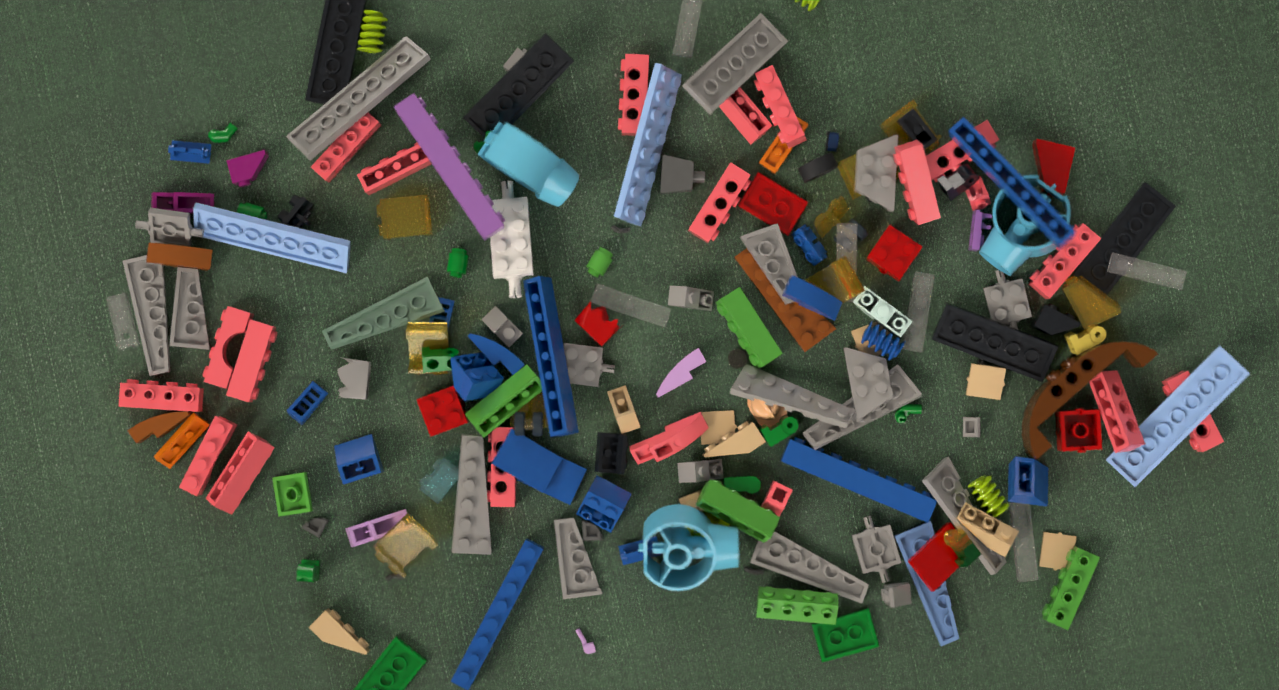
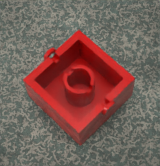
(894, 253)
(442, 410)
(1078, 430)

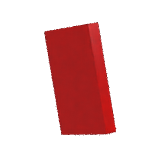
(772, 203)
(935, 560)

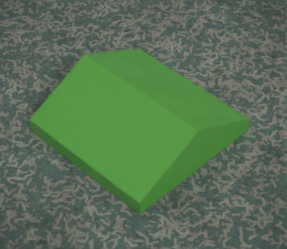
(292, 494)

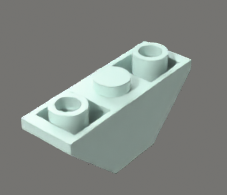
(882, 312)

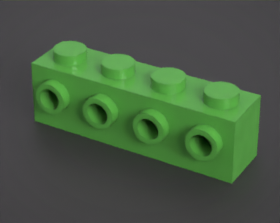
(748, 327)
(505, 401)
(737, 510)
(1070, 587)
(797, 605)

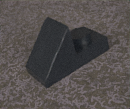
(916, 129)

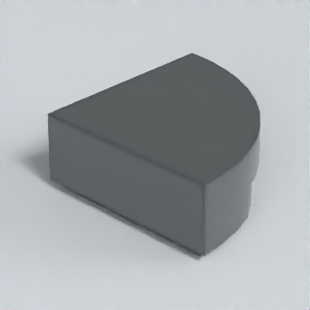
(315, 526)
(590, 531)

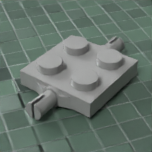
(169, 227)
(1007, 301)
(585, 364)
(876, 549)

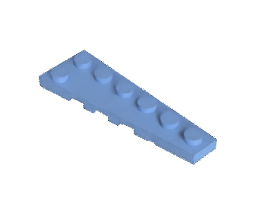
(935, 603)

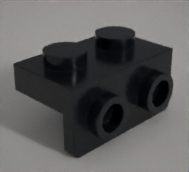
(611, 453)

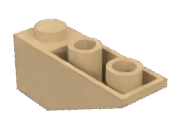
(743, 441)
(988, 529)
(334, 631)

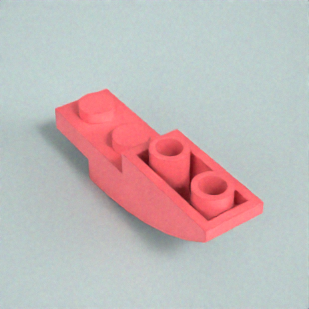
(675, 438)

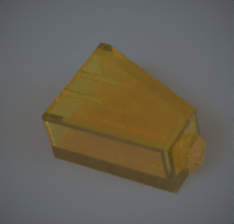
(1089, 302)

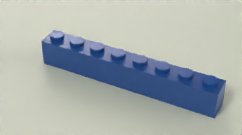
(1012, 183)
(550, 356)
(858, 480)
(497, 614)

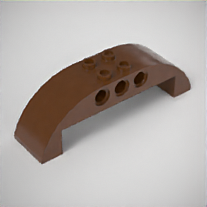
(1044, 403)

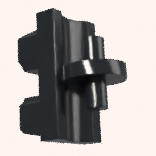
(298, 214)

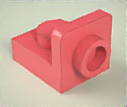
(978, 195)

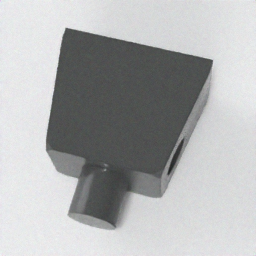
(679, 175)

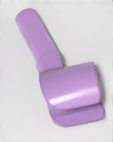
(587, 647)

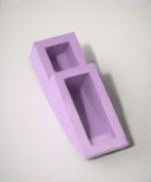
(680, 373)
(373, 529)

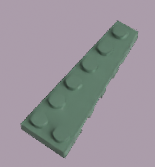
(404, 306)

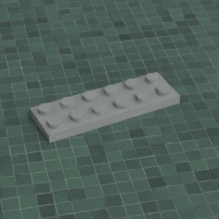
(735, 63)

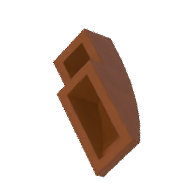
(179, 256)
(158, 425)

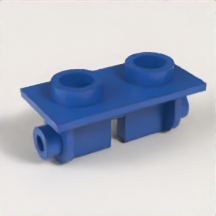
(190, 151)
(813, 252)
(630, 552)

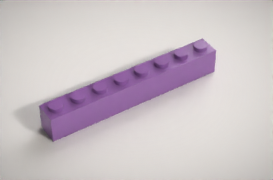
(449, 166)

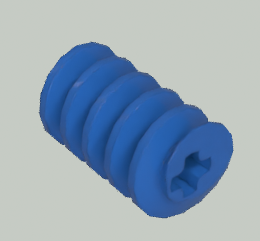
(882, 341)

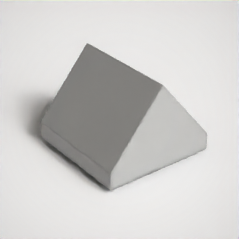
(971, 426)

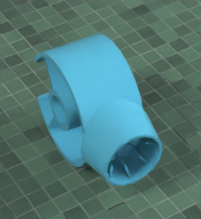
(529, 164)
(1006, 250)
(718, 547)

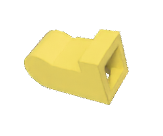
(1086, 339)

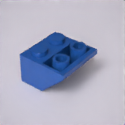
(474, 376)
(358, 459)
(1028, 482)
(603, 504)

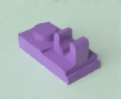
(976, 239)

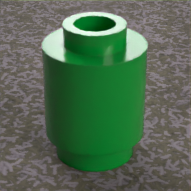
(252, 210)
(457, 262)

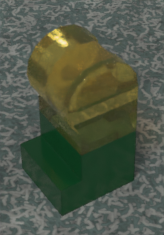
(962, 546)

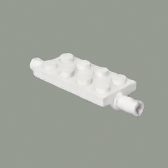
(512, 245)

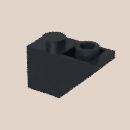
(1052, 321)

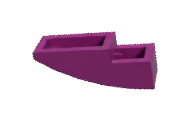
(180, 201)

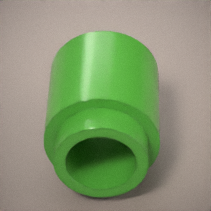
(599, 262)

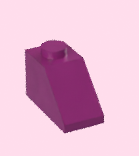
(247, 167)

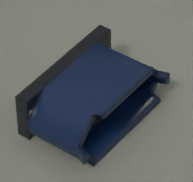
(832, 141)

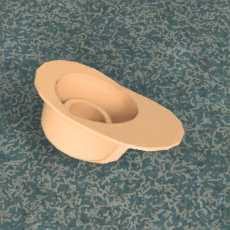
(764, 413)

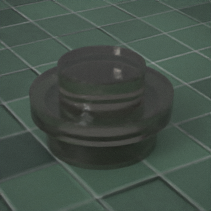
(737, 358)

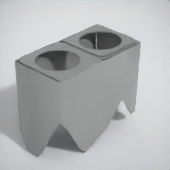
(355, 378)

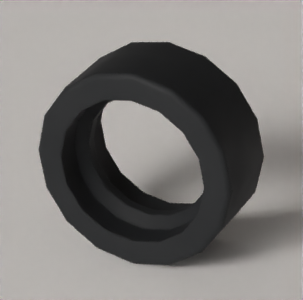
(818, 167)

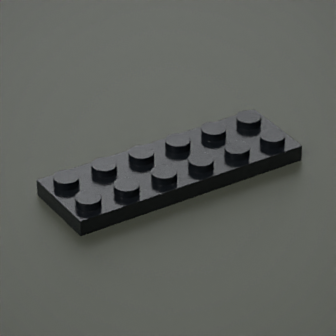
(335, 49)
(520, 86)
(1125, 235)
(994, 342)

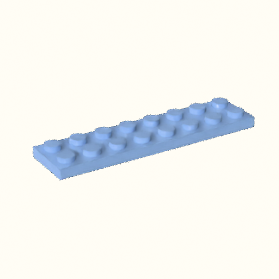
(648, 145)
(272, 238)
(1180, 414)

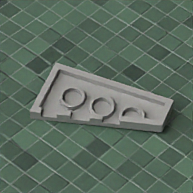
(772, 257)
(188, 316)
(574, 564)

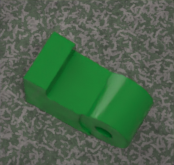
(437, 359)
(785, 427)
(742, 483)
(308, 570)

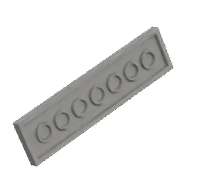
(358, 98)

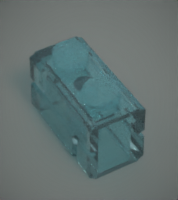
(440, 480)

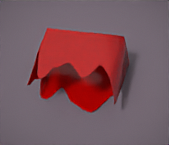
(597, 323)

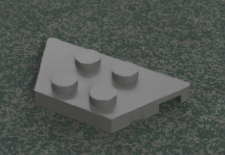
(877, 172)
(868, 381)

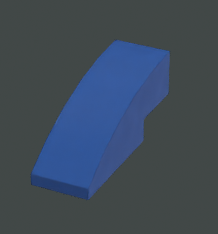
(812, 297)
(497, 353)

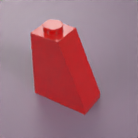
(1053, 163)

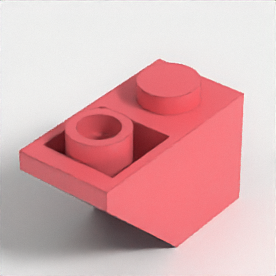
(776, 498)

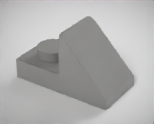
(502, 326)

